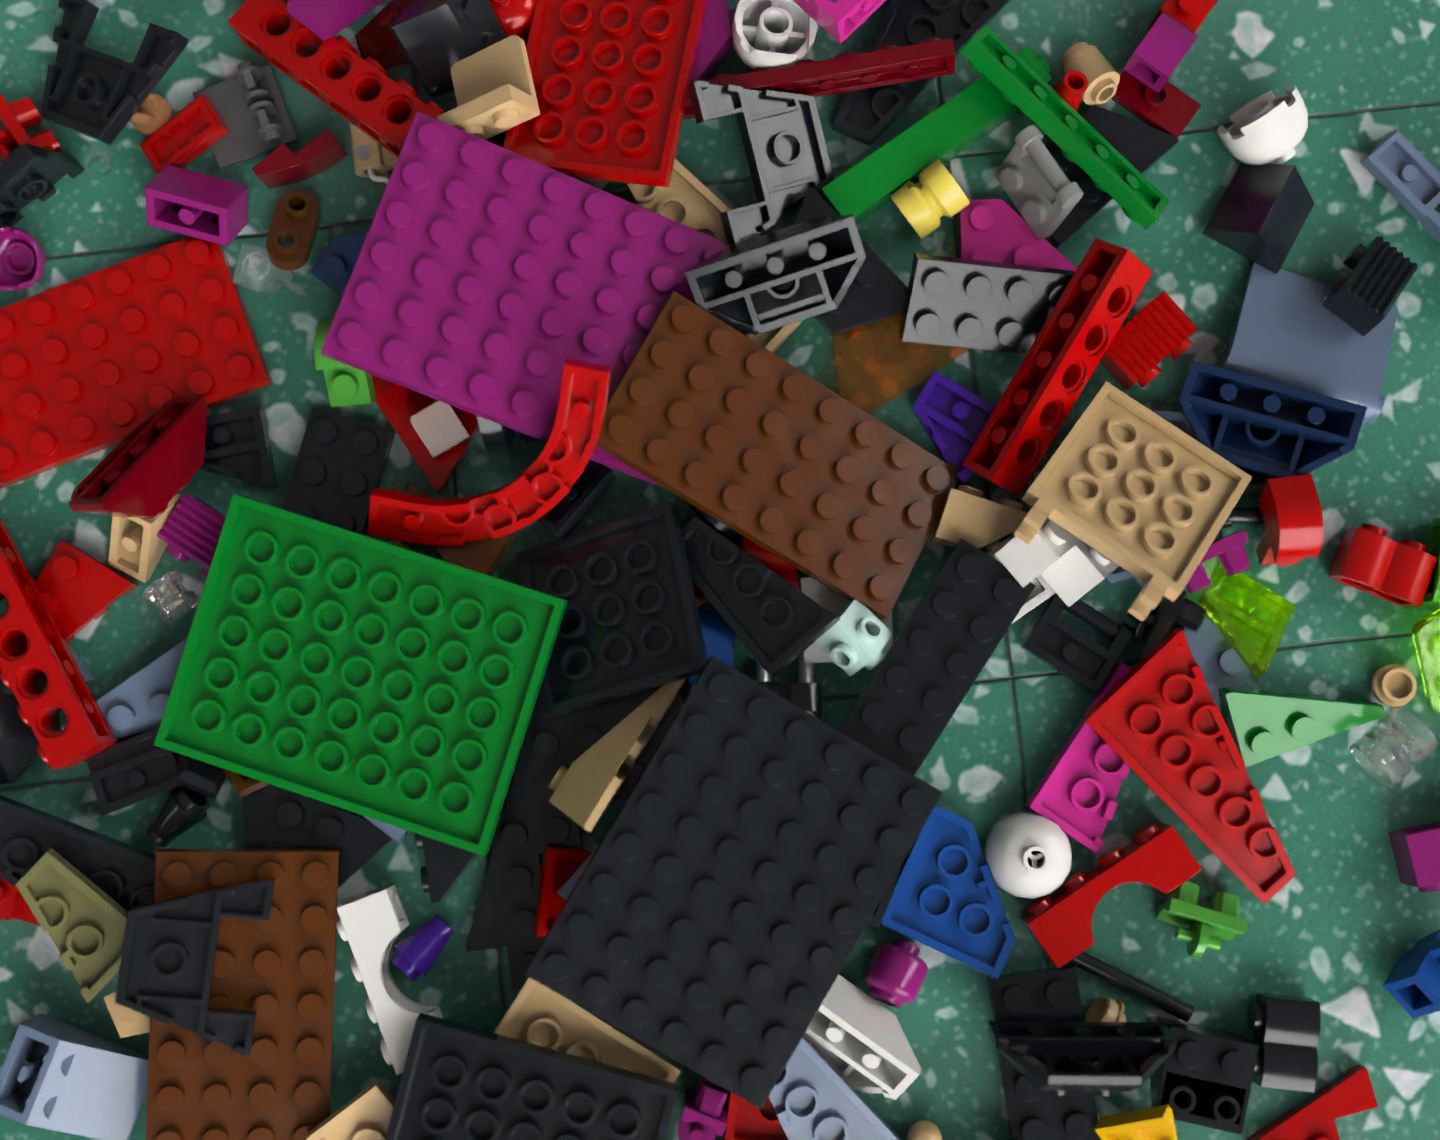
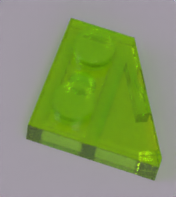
(1247, 616)

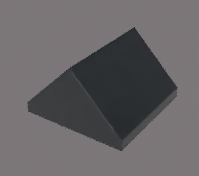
(1261, 213)

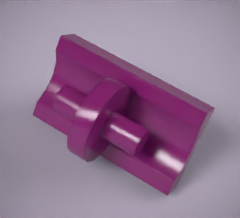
(1231, 556)
(703, 1112)

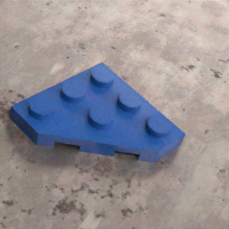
(951, 897)

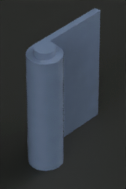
(1300, 343)

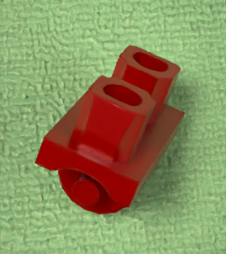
(17, 117)

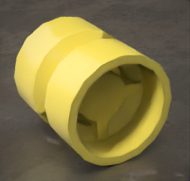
(930, 199)

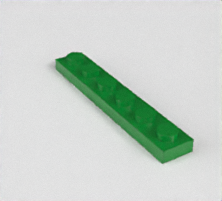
(1065, 126)

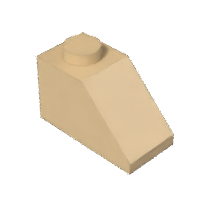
(135, 543)

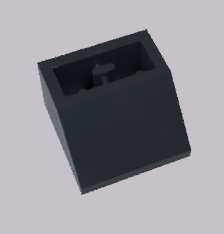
(1206, 1076)

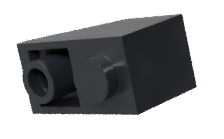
(443, 866)

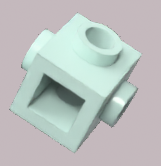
(855, 639)

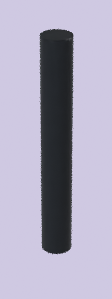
(1133, 986)

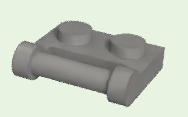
(1037, 183)

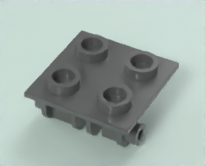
(252, 112)

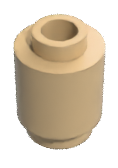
(1099, 72)

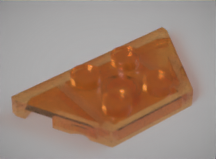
(879, 367)

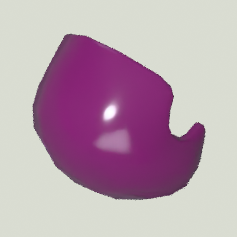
(20, 259)

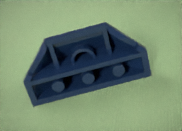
(1266, 422)

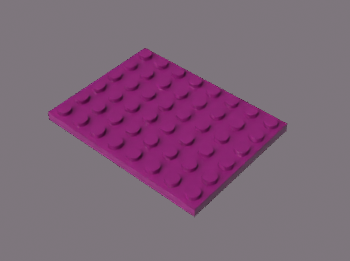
(500, 273)

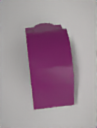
(1160, 52)

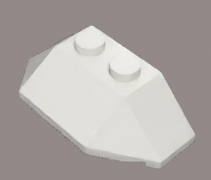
(863, 1041)

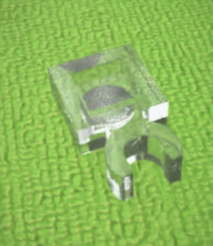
(257, 272)

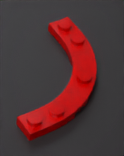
(520, 500)

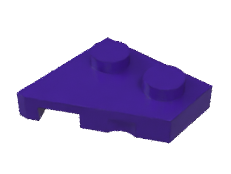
(951, 420)

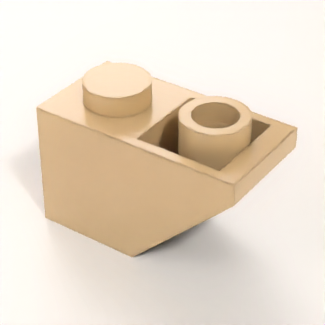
(975, 518)

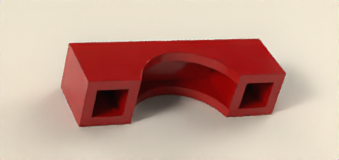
(1065, 920)

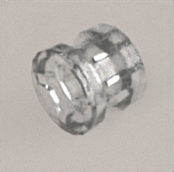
(170, 597)

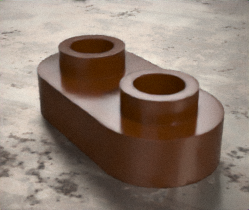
(293, 226)

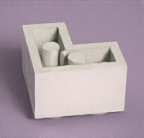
(1059, 558)

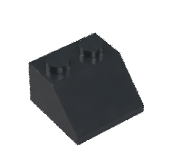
(442, 33)

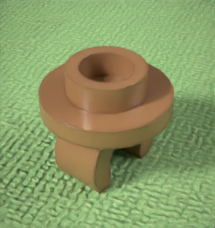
(152, 114)

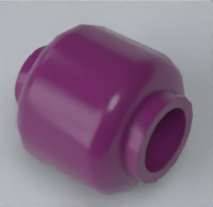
(895, 973)

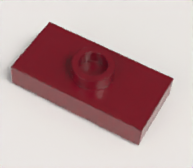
(1165, 111)

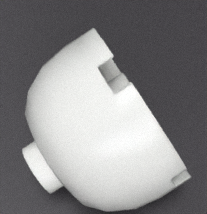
(772, 33)
(1267, 128)
(1010, 846)

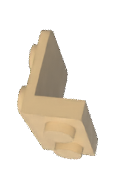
(493, 90)

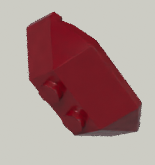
(148, 464)

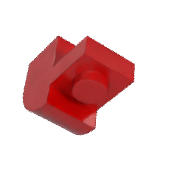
(1291, 521)

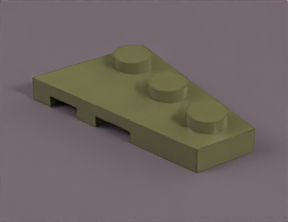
(79, 919)

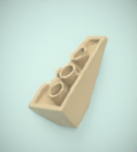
(598, 774)

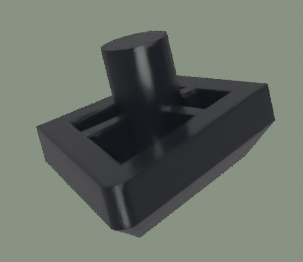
(199, 776)

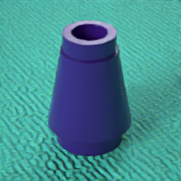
(422, 947)

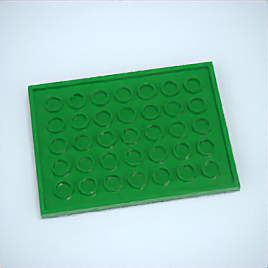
(360, 673)

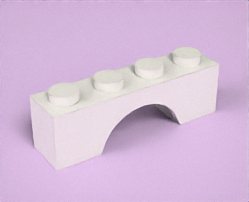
(372, 928)

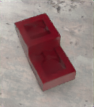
(285, 168)

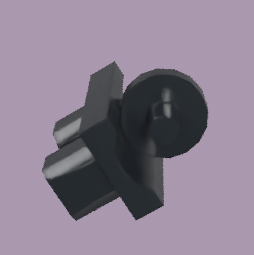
(1180, 612)

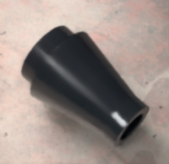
(179, 813)

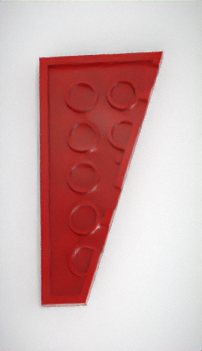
(1182, 749)

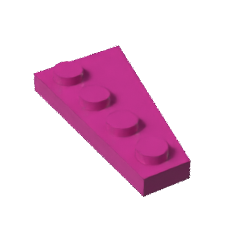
(1083, 780)

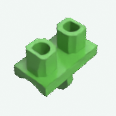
(1199, 925)

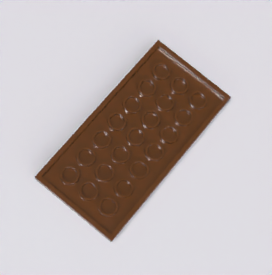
(775, 455)
(263, 966)

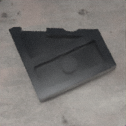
(240, 447)

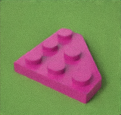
(998, 234)

